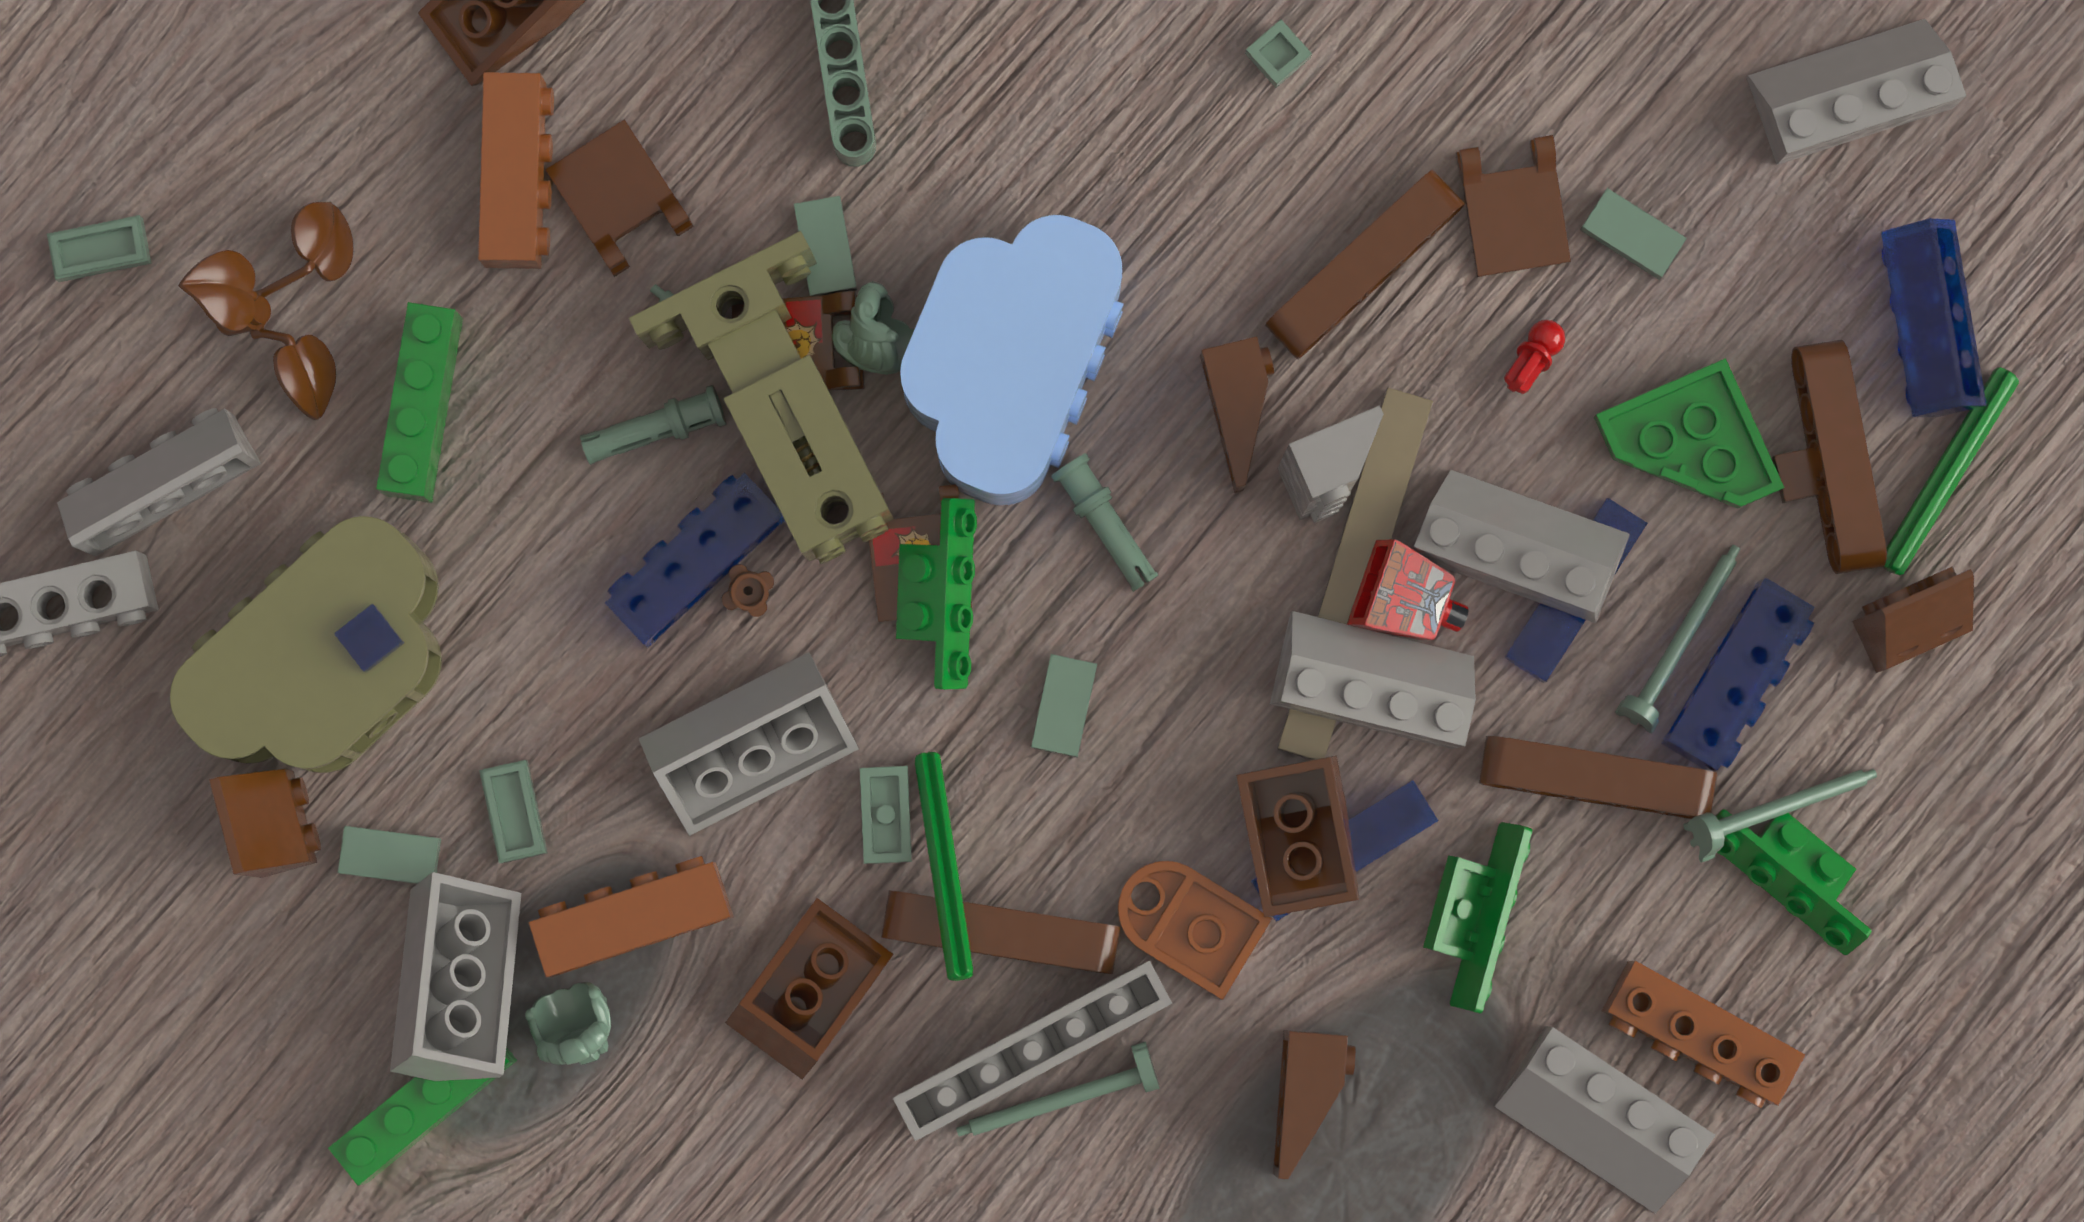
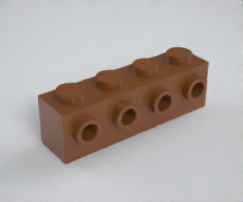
(513, 170)
(630, 919)
(1702, 1033)

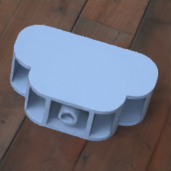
(1009, 351)

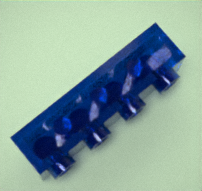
(1933, 318)
(695, 559)
(1738, 676)

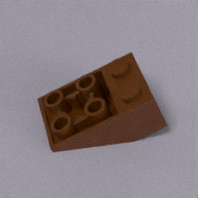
(1917, 618)

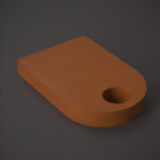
(1194, 926)

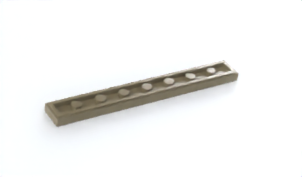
(1369, 519)

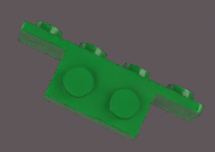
(937, 593)
(1799, 875)
(1474, 913)

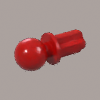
(1544, 341)

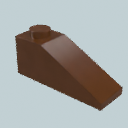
(1237, 390)

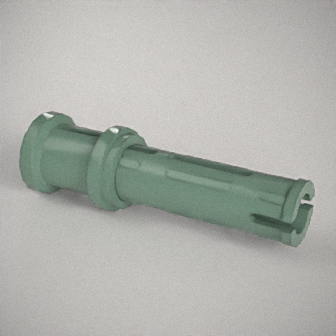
(675, 420)
(1093, 502)

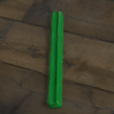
(1949, 472)
(943, 866)

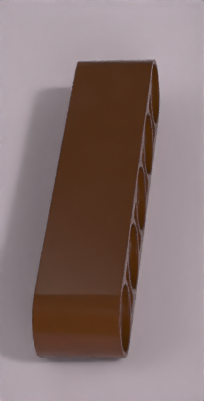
(1364, 264)
(1836, 429)
(1597, 777)
(1007, 933)

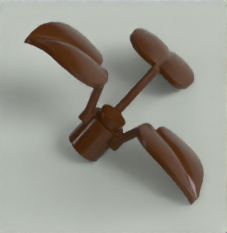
(225, 293)

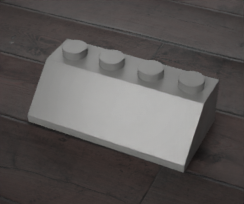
(1855, 90)
(1327, 464)
(156, 482)
(1521, 545)
(1375, 681)
(748, 744)
(456, 980)
(1603, 1119)

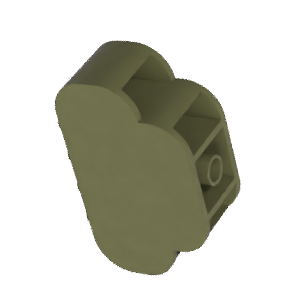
(283, 679)

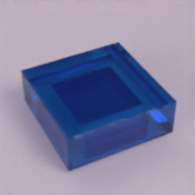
(369, 638)

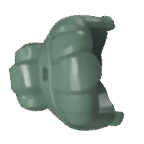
(872, 336)
(570, 1025)

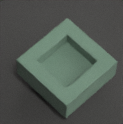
(1278, 53)

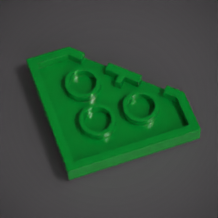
(1694, 437)

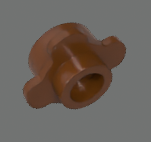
(760, 585)

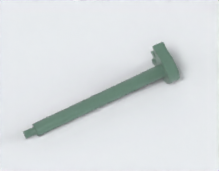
(1641, 708)
(1710, 831)
(1143, 1073)

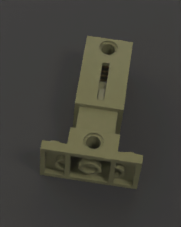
(777, 396)

